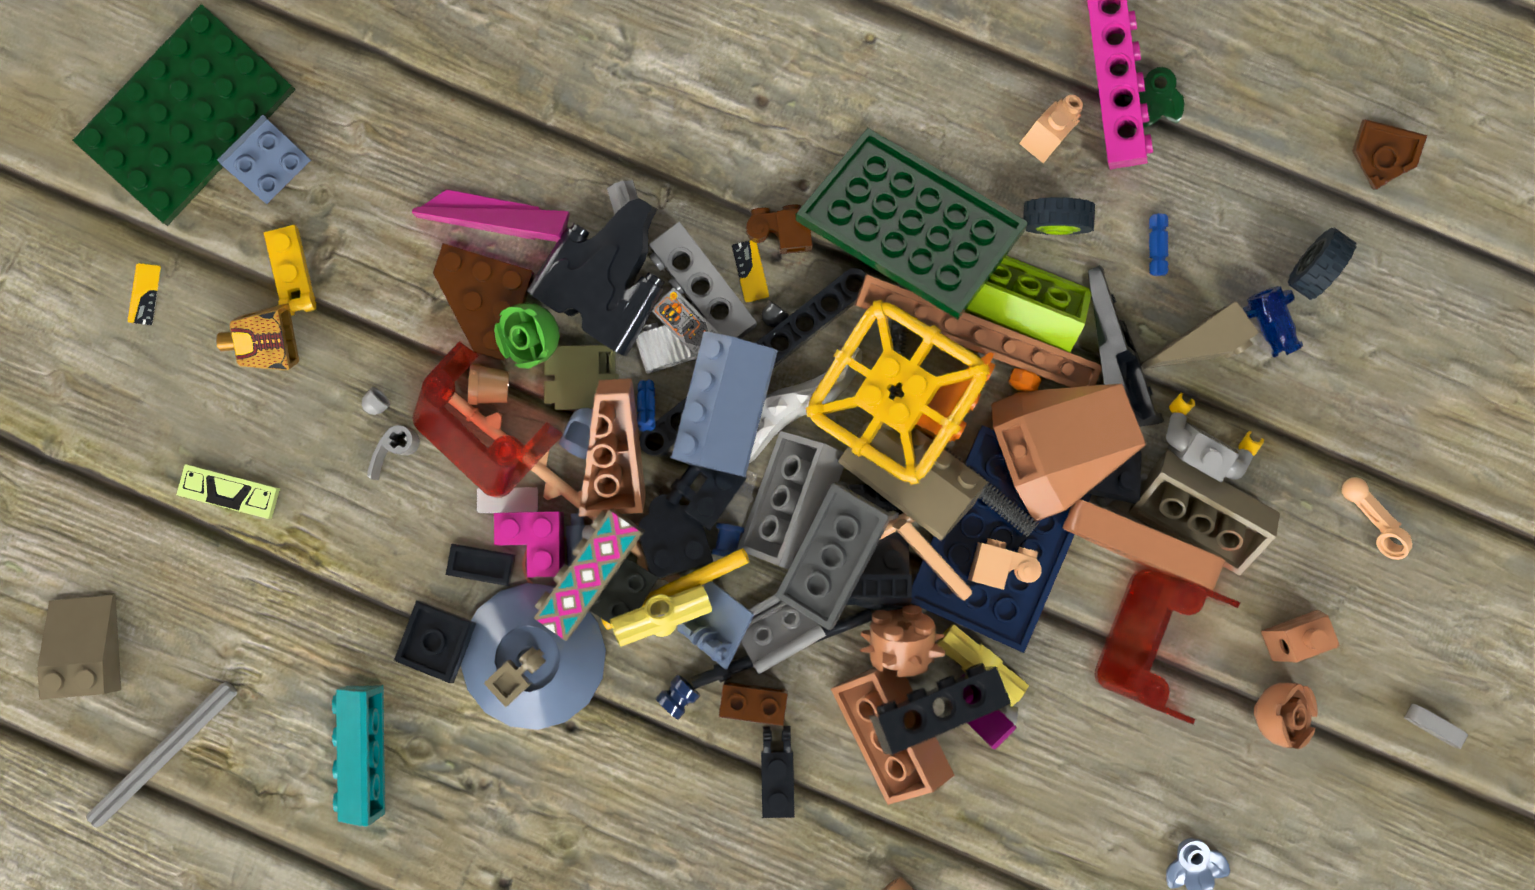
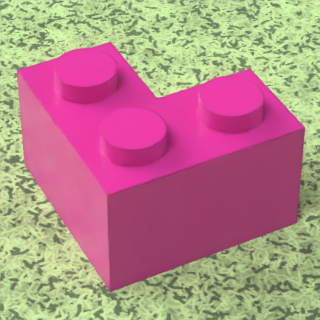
(540, 532)

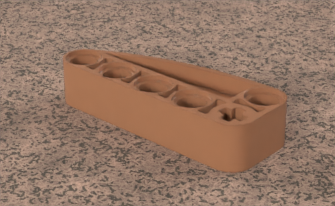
(1143, 544)

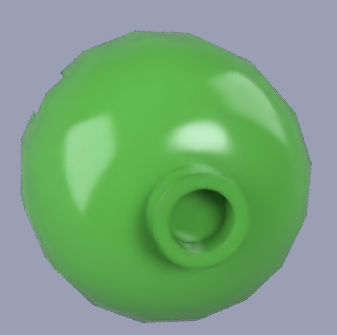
(527, 334)

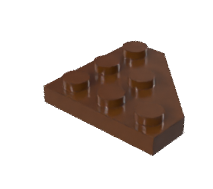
(478, 292)

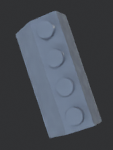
(724, 404)

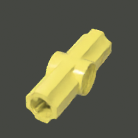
(644, 620)
(969, 653)

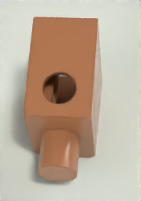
(1304, 635)

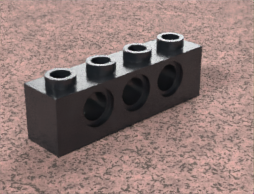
(988, 696)

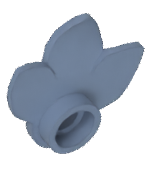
(1199, 871)

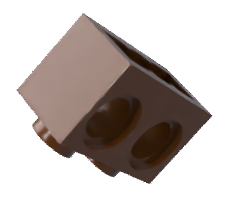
(753, 703)

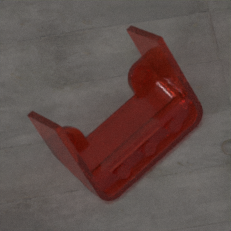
(491, 469)
(1138, 634)

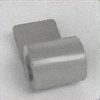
(389, 443)

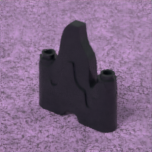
(599, 277)

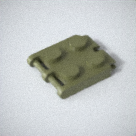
(577, 375)

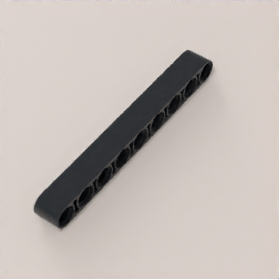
(787, 329)

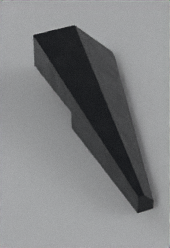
(1117, 352)

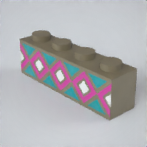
(588, 574)

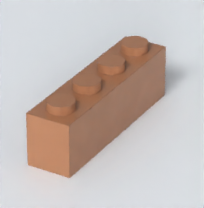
(614, 454)

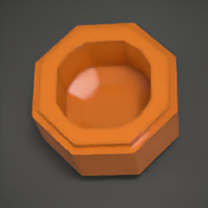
(1024, 380)

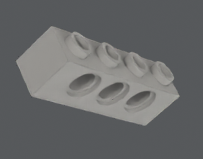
(678, 243)

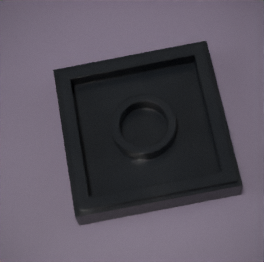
(435, 641)

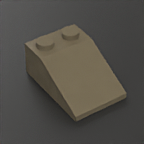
(1220, 334)
(79, 648)

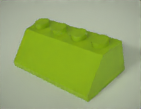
(1033, 303)

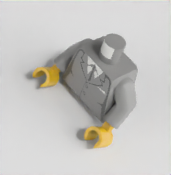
(1203, 449)

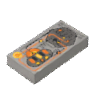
(682, 320)

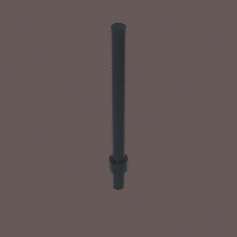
(741, 664)

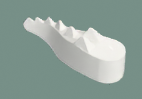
(790, 403)

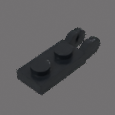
(777, 777)

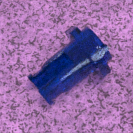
(1275, 319)

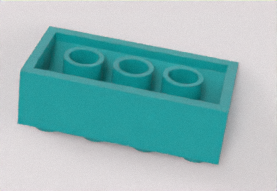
(359, 754)

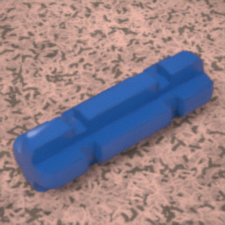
(1158, 244)
(646, 405)

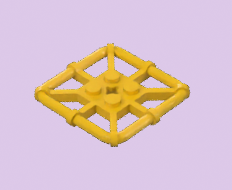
(917, 385)

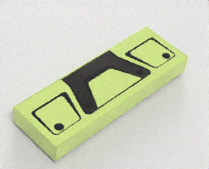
(228, 491)

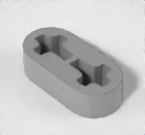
(1436, 726)

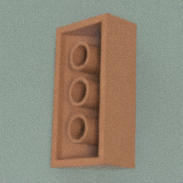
(900, 775)

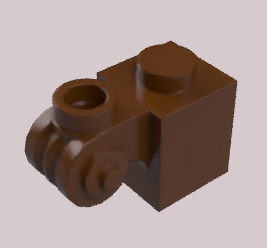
(791, 234)

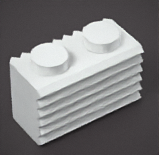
(661, 348)

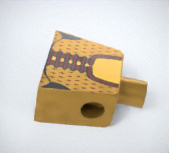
(262, 339)

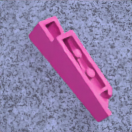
(494, 215)

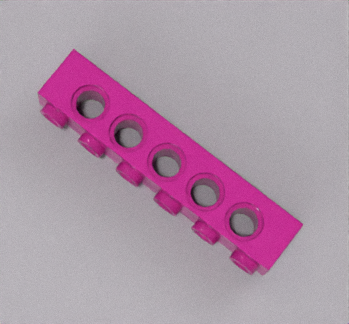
(1120, 151)

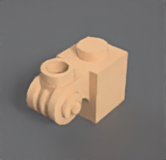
(1053, 127)
(994, 563)

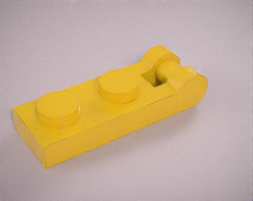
(290, 268)

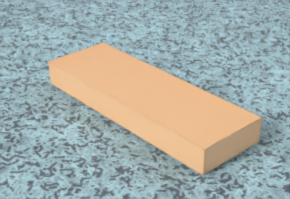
(933, 559)

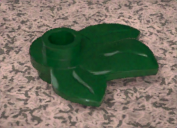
(1162, 101)

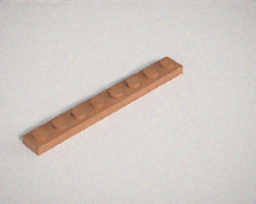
(986, 337)

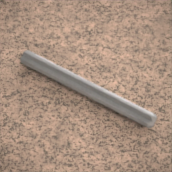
(161, 754)

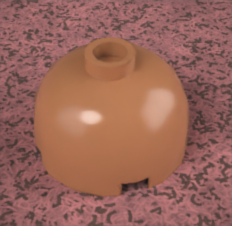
(1286, 713)

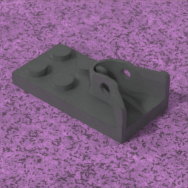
(834, 555)

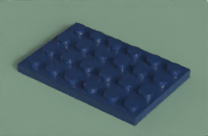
(994, 612)

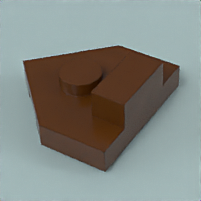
(1386, 151)

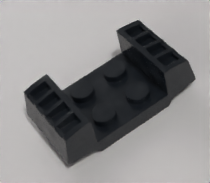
(887, 573)

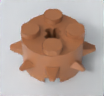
(902, 641)

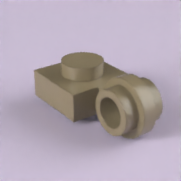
(510, 680)

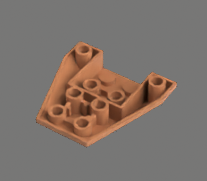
(1064, 442)

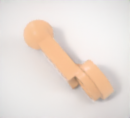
(1357, 491)

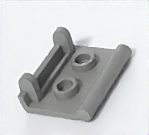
(778, 633)

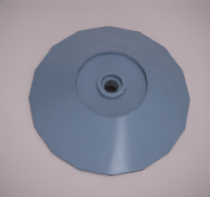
(506, 632)

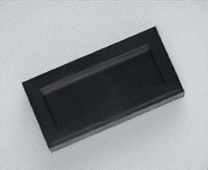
(480, 564)

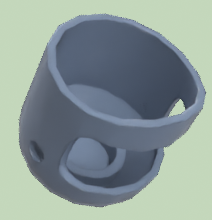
(577, 433)

